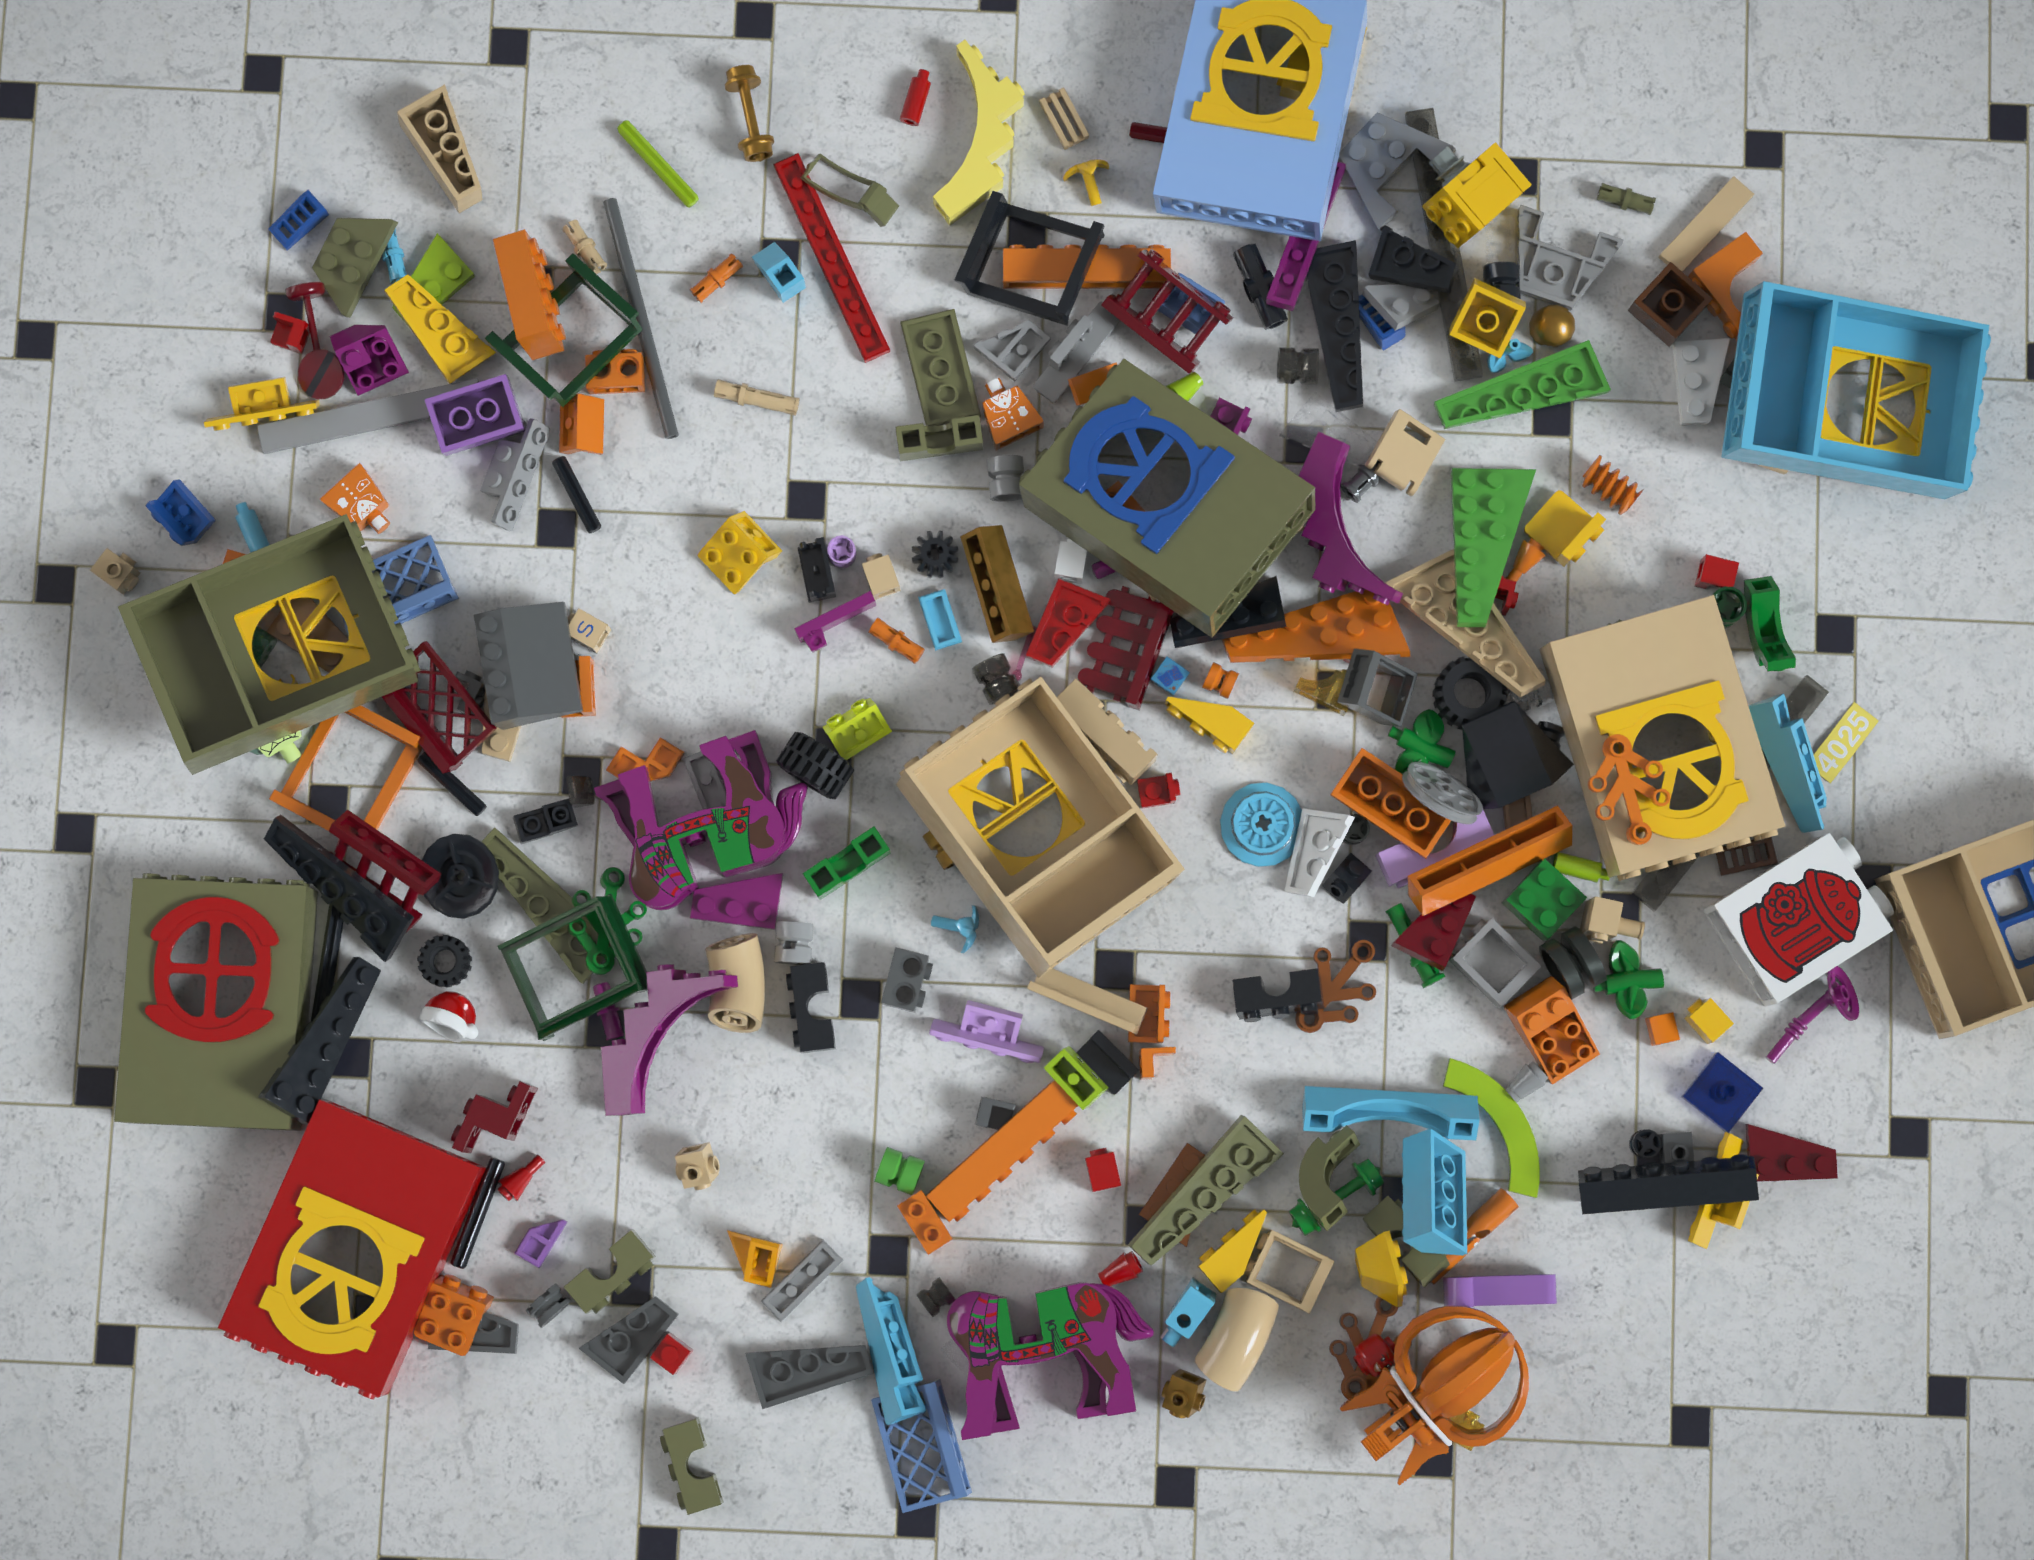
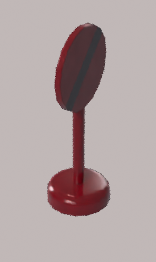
(320, 370)

